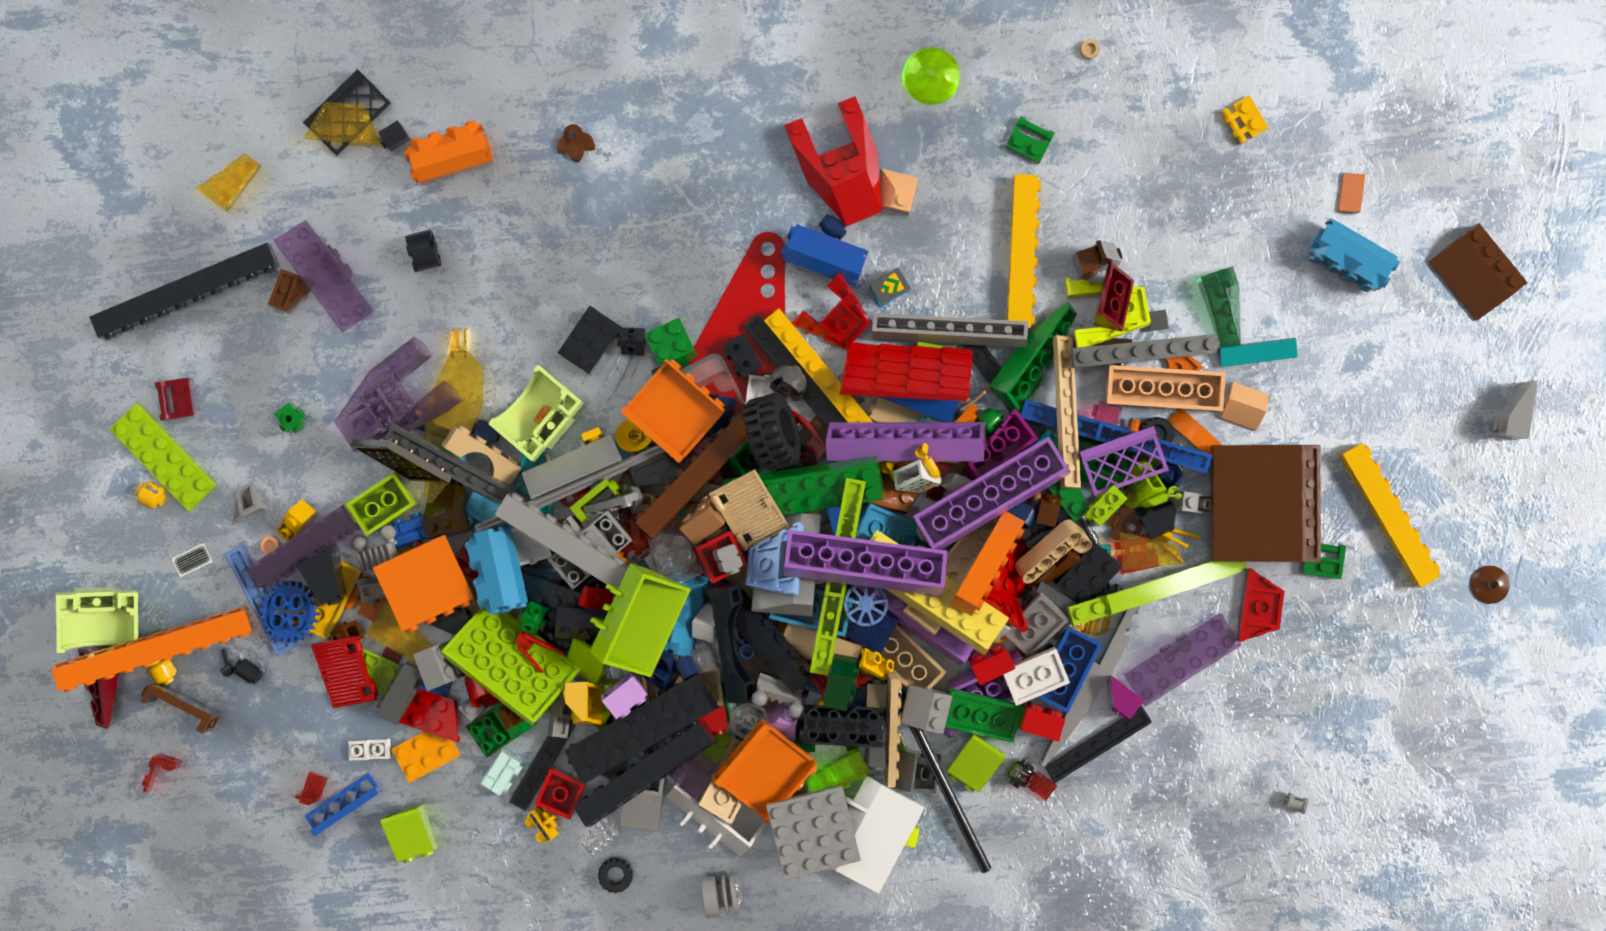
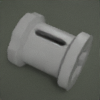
(1296, 803)

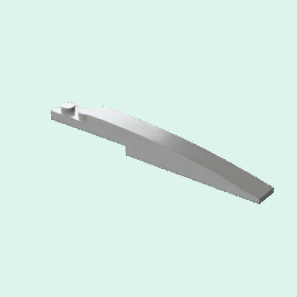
(1094, 682)

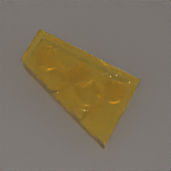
(230, 182)

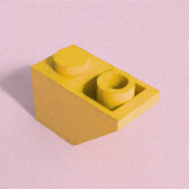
(296, 520)

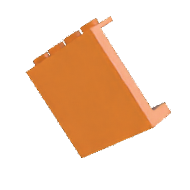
(674, 410)
(424, 584)
(765, 769)

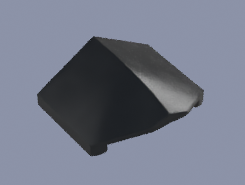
(1157, 519)

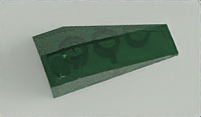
(1222, 302)

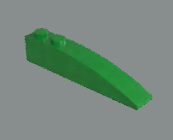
(1025, 368)

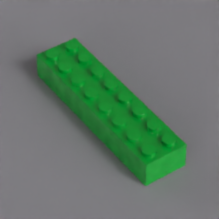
(820, 485)

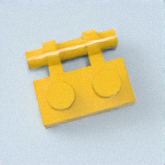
(1249, 117)

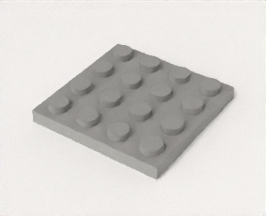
(813, 832)

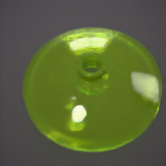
(930, 88)

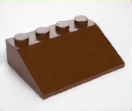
(1477, 271)

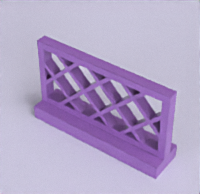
(1119, 444)

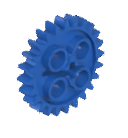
(288, 630)

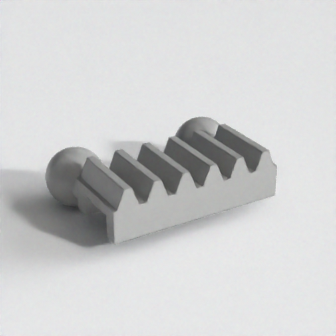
(370, 558)
(776, 689)

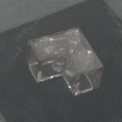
(707, 655)

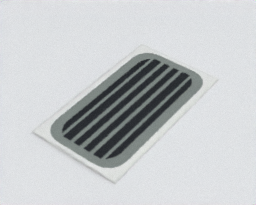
(192, 560)

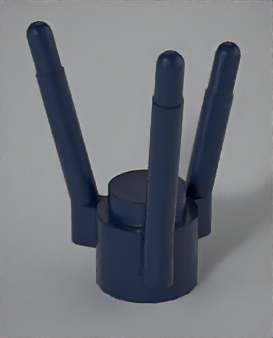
(745, 649)

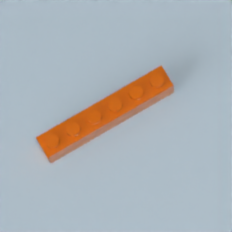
(987, 564)

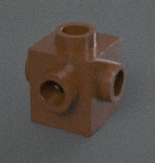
(347, 630)

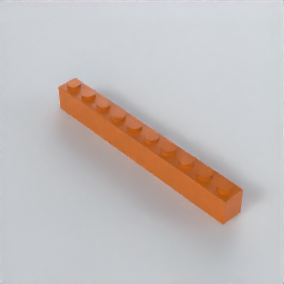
(151, 648)

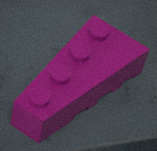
(1007, 442)

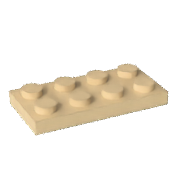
(718, 800)

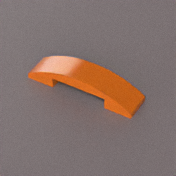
(1193, 431)

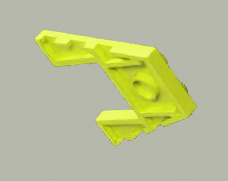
(1136, 317)

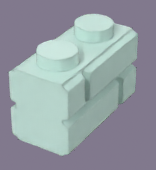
(501, 772)

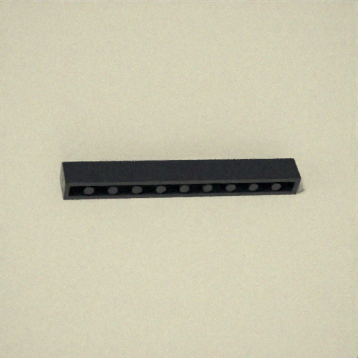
(184, 291)

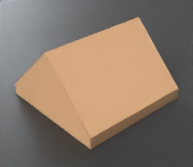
(1245, 406)

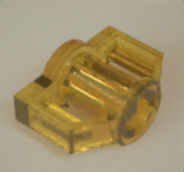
(1091, 626)

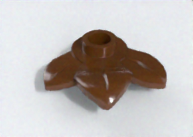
(576, 145)
(1121, 520)

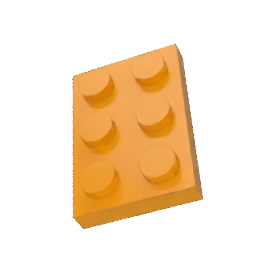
(424, 754)

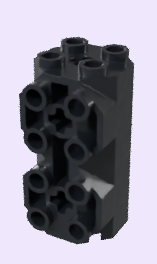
(842, 728)

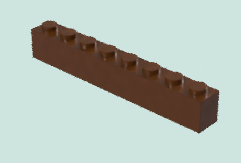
(693, 479)

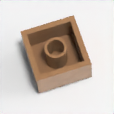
(701, 519)

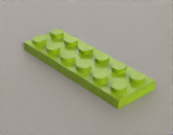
(163, 457)

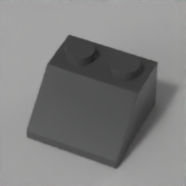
(915, 772)

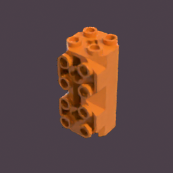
(448, 154)

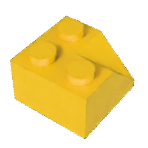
(585, 703)

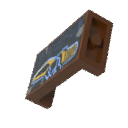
(208, 715)

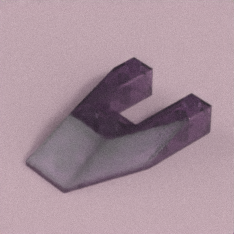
(384, 400)

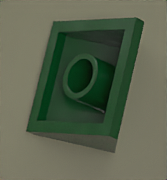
(743, 461)

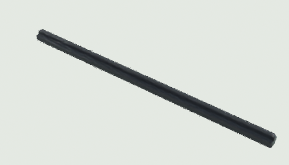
(948, 793)

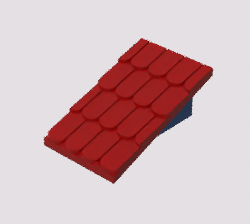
(913, 377)

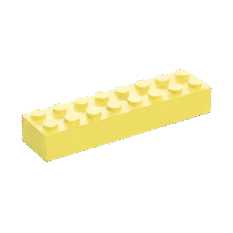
(975, 630)

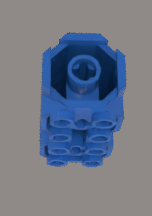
(823, 254)

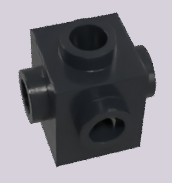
(632, 341)

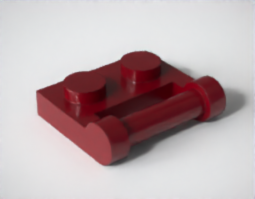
(181, 398)

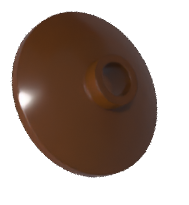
(1481, 584)

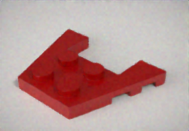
(843, 321)

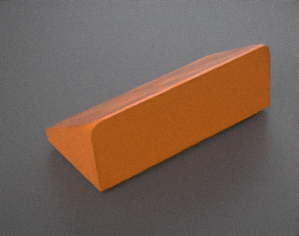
(1351, 193)

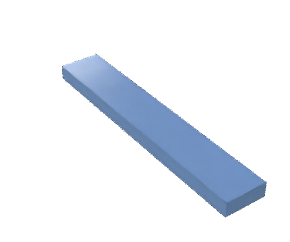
(239, 560)

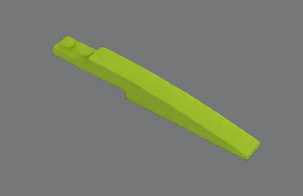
(1152, 590)
(835, 591)

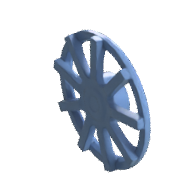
(865, 605)

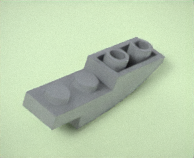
(559, 717)

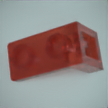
(168, 763)
(1042, 785)
(313, 789)

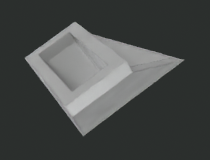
(247, 503)

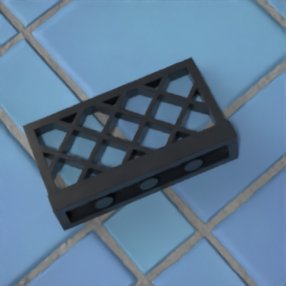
(342, 93)

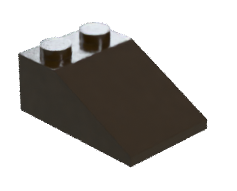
(447, 513)

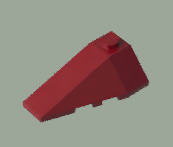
(102, 693)

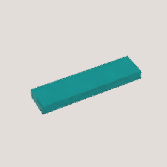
(1258, 352)

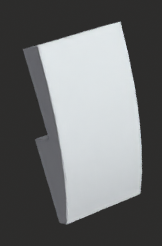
(369, 749)

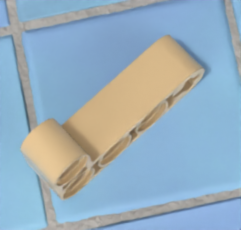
(1051, 549)

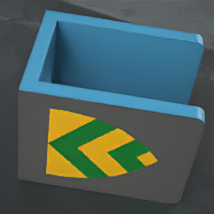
(889, 287)

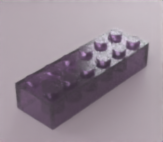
(285, 558)

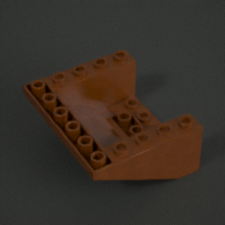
(1266, 503)

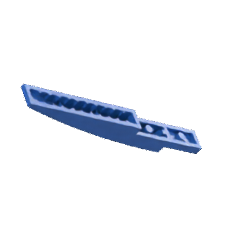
(1106, 432)

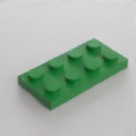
(983, 715)

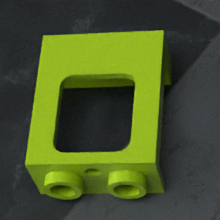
(1105, 505)
(578, 508)

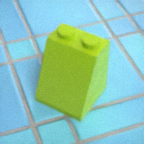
(590, 666)
(975, 762)
(409, 833)

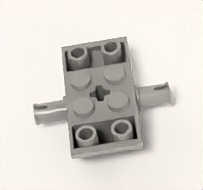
(602, 531)

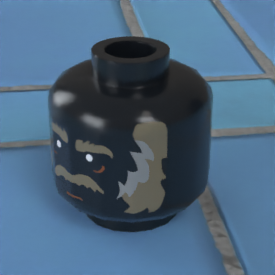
(1021, 774)

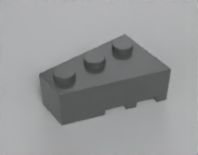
(400, 692)

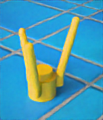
(1168, 536)

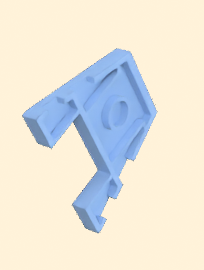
(767, 562)

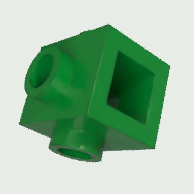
(284, 417)
(532, 618)

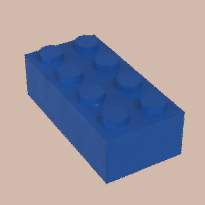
(1077, 656)

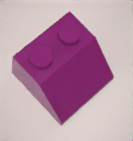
(1122, 698)

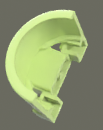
(518, 422)
(95, 617)

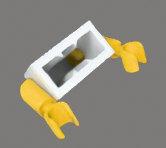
(915, 476)

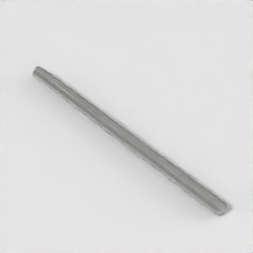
(580, 484)

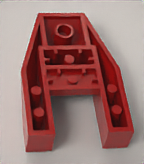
(844, 176)

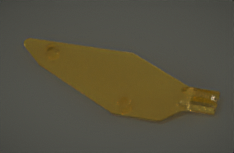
(467, 378)

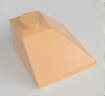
(897, 191)

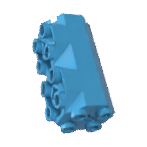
(1353, 255)
(500, 576)
(681, 638)

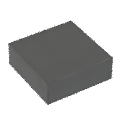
(1158, 320)

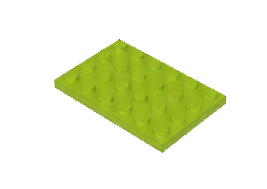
(490, 657)

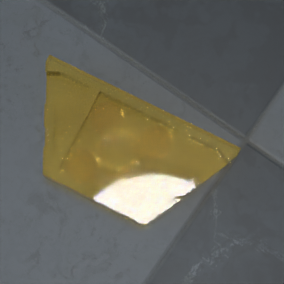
(343, 124)

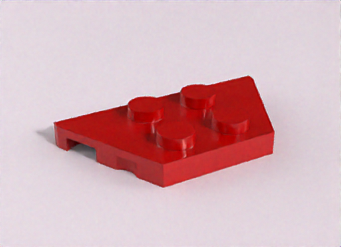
(1260, 606)
(433, 715)

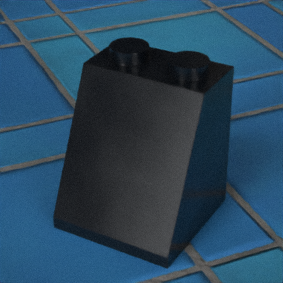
(325, 575)

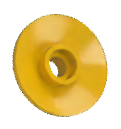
(626, 432)

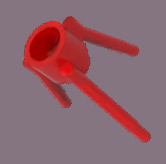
(527, 641)

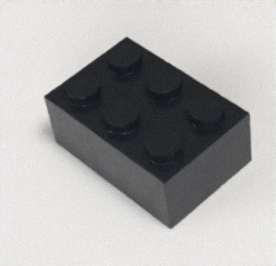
(590, 340)
(1089, 574)

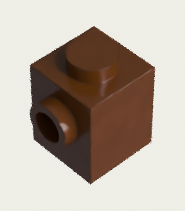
(1048, 510)

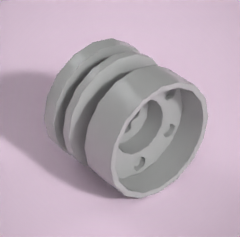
(720, 895)

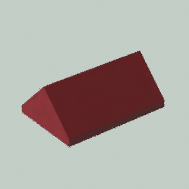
(1114, 299)

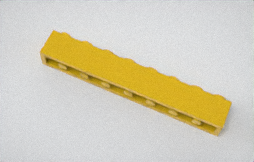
(1022, 248)
(815, 367)
(1390, 515)

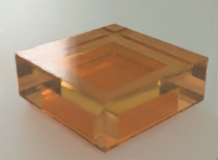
(545, 409)

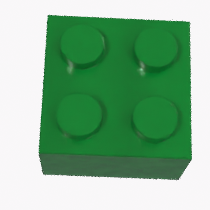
(670, 343)

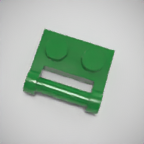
(1027, 145)
(1327, 567)

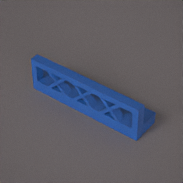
(351, 806)

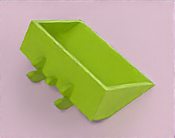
(638, 620)

